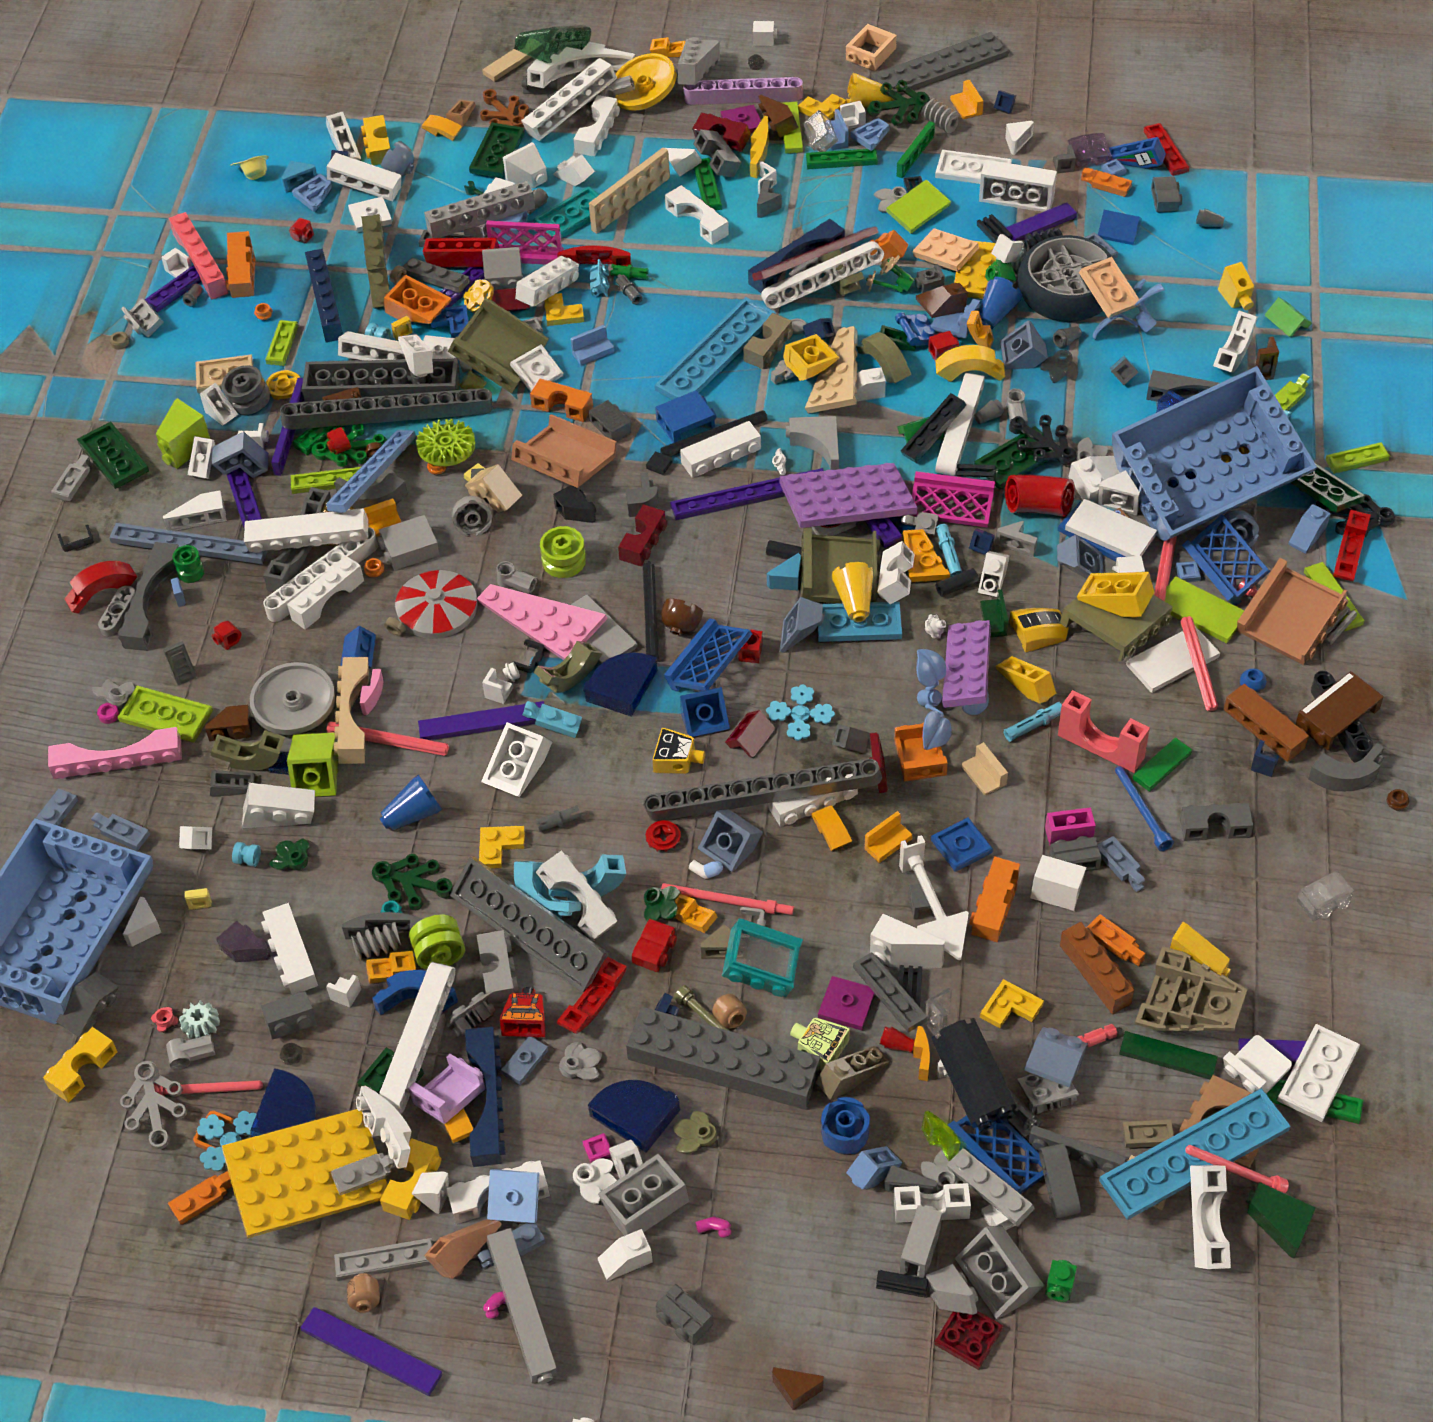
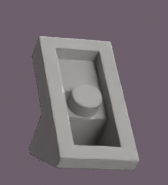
(1014, 539)

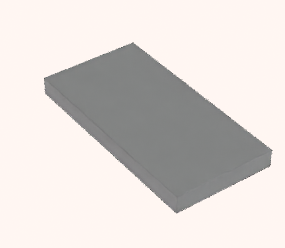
(610, 637)

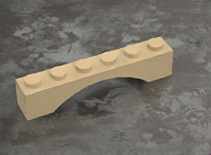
(350, 737)

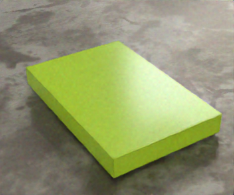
(918, 206)

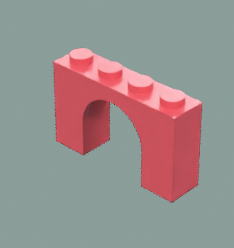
(1079, 729)

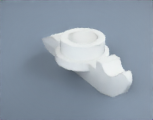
(779, 461)

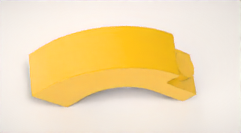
(969, 358)

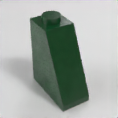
(1280, 1216)

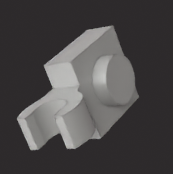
(924, 521)

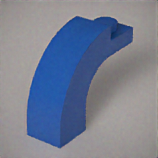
(403, 987)

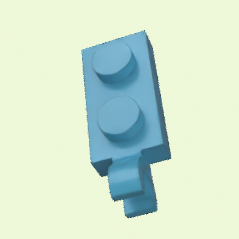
(553, 718)

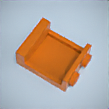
(914, 760)

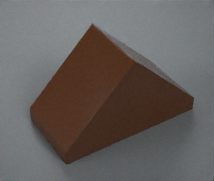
(797, 1386)

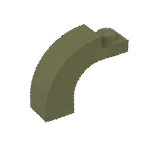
(846, 284)
(887, 355)
(571, 670)
(249, 755)

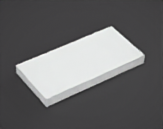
(963, 166)
(1110, 529)
(1168, 661)
(1318, 1072)

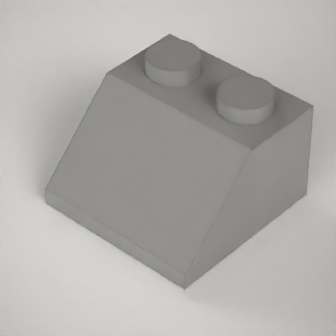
(502, 267)

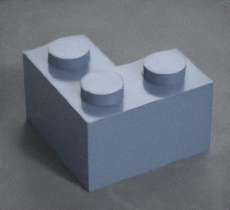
(241, 453)

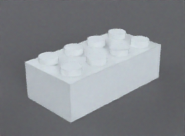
(1017, 186)

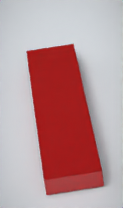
(1173, 159)

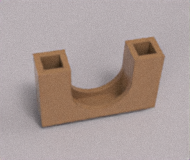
(1215, 1096)

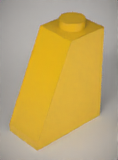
(1200, 949)

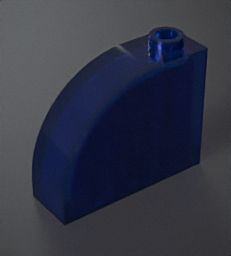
(621, 682)
(284, 1104)
(635, 1110)

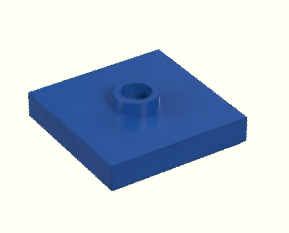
(961, 844)

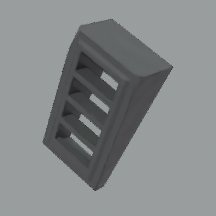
(180, 664)
(222, 777)
(902, 1178)

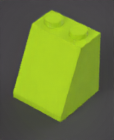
(178, 433)
(313, 763)

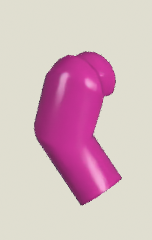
(715, 1223)

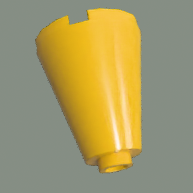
(865, 90)
(854, 589)

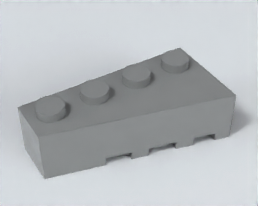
(696, 59)

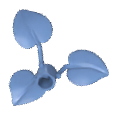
(1143, 318)
(929, 670)

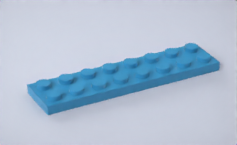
(714, 350)
(1166, 1166)

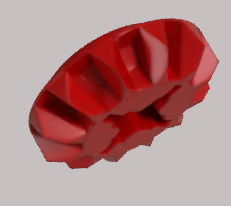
(671, 833)

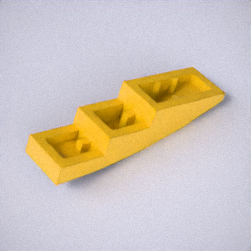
(759, 147)

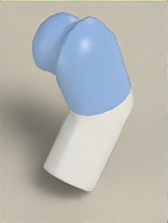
(706, 871)

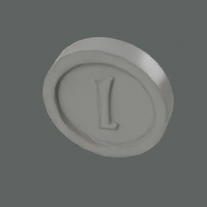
(797, 326)

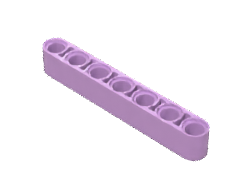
(743, 90)

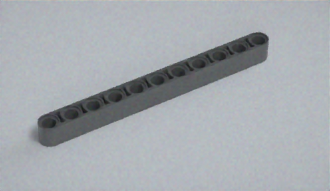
(386, 408)
(772, 793)

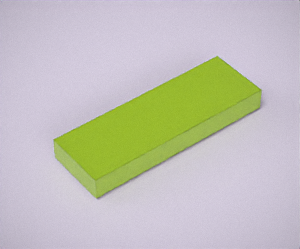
(281, 343)
(1357, 457)

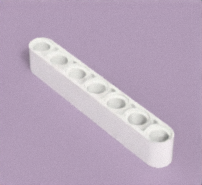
(832, 275)
(959, 429)
(276, 603)
(417, 1034)

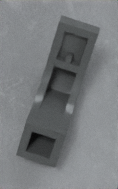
(387, 489)
(1347, 776)

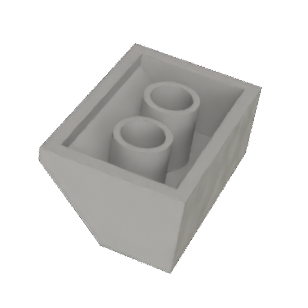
(644, 1196)
(999, 1271)

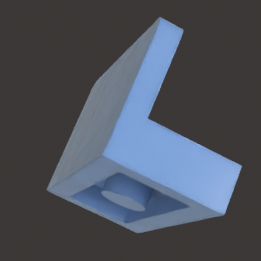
(840, 130)
(591, 345)

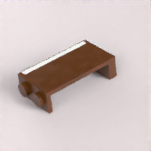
(1338, 709)

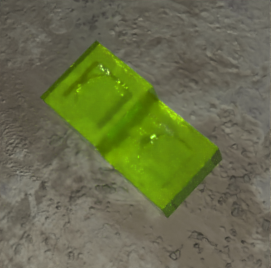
(940, 1133)

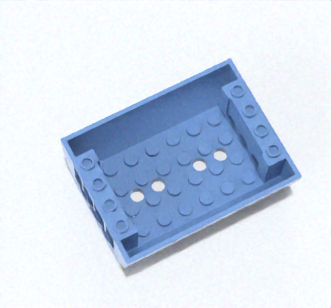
(1194, 438)
(37, 894)

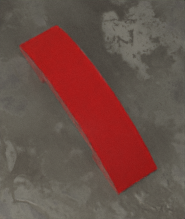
(591, 254)
(1351, 545)
(594, 997)

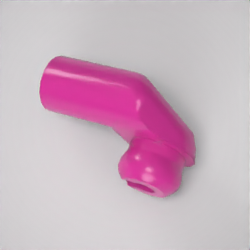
(493, 1303)

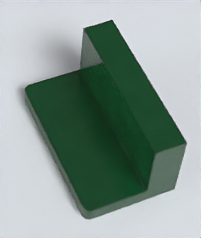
(996, 613)

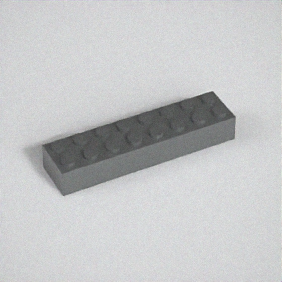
(376, 378)
(723, 1058)

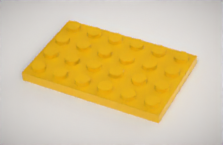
(288, 1176)

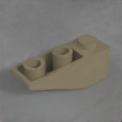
(850, 1071)

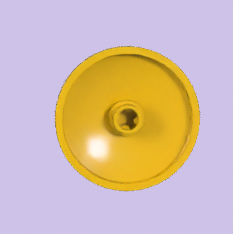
(653, 80)

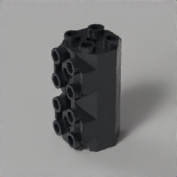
(974, 1074)

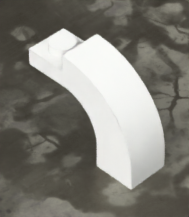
(1237, 344)

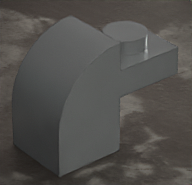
(645, 495)

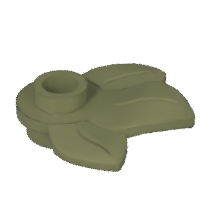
(691, 1132)

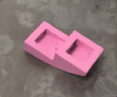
(371, 693)

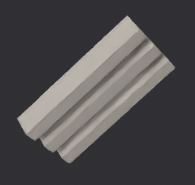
(1351, 616)

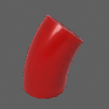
(1039, 494)

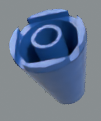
(998, 301)
(410, 805)

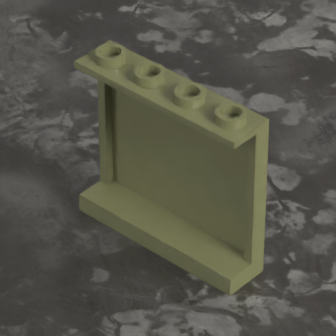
(493, 341)
(824, 554)
(1120, 632)

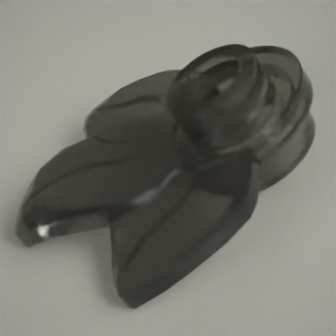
(1059, 368)

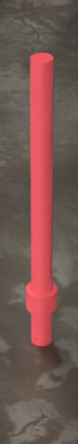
(769, 906)

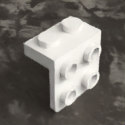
(1257, 1065)

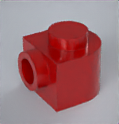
(301, 230)
(338, 441)
(226, 634)

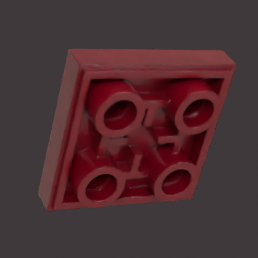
(969, 1337)

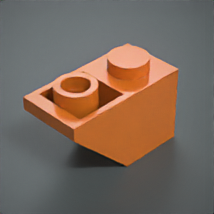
(891, 244)

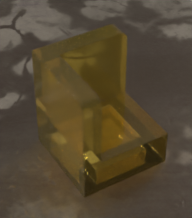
(472, 381)

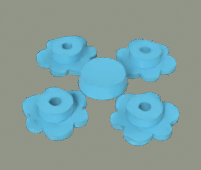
(800, 713)
(213, 1122)

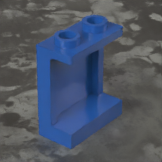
(684, 415)

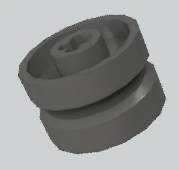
(246, 389)

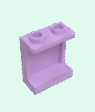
(449, 1090)

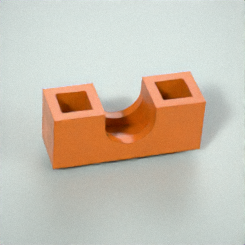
(548, 394)

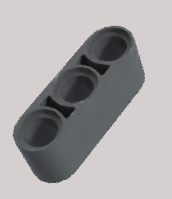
(1059, 1180)

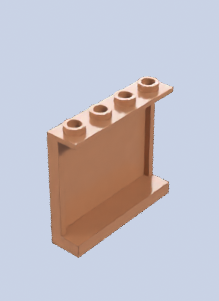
(565, 452)
(1291, 613)

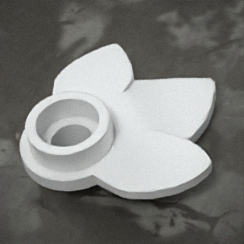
(598, 1178)

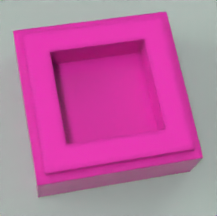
(597, 1147)

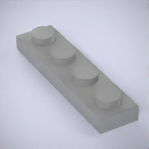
(990, 1187)

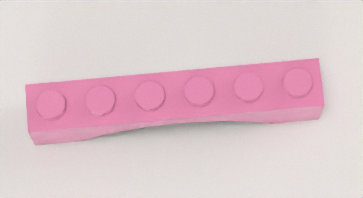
(158, 747)

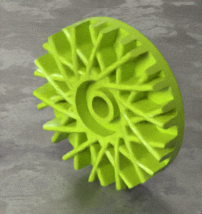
(446, 443)

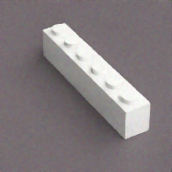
(306, 530)

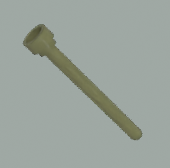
(685, 996)

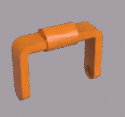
(197, 1137)

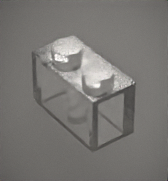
(820, 132)
(1325, 896)

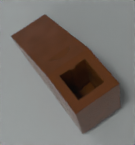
(779, 115)

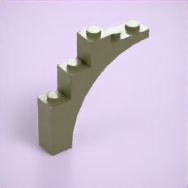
(375, 258)

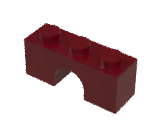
(735, 133)
(637, 548)

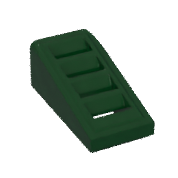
(896, 336)

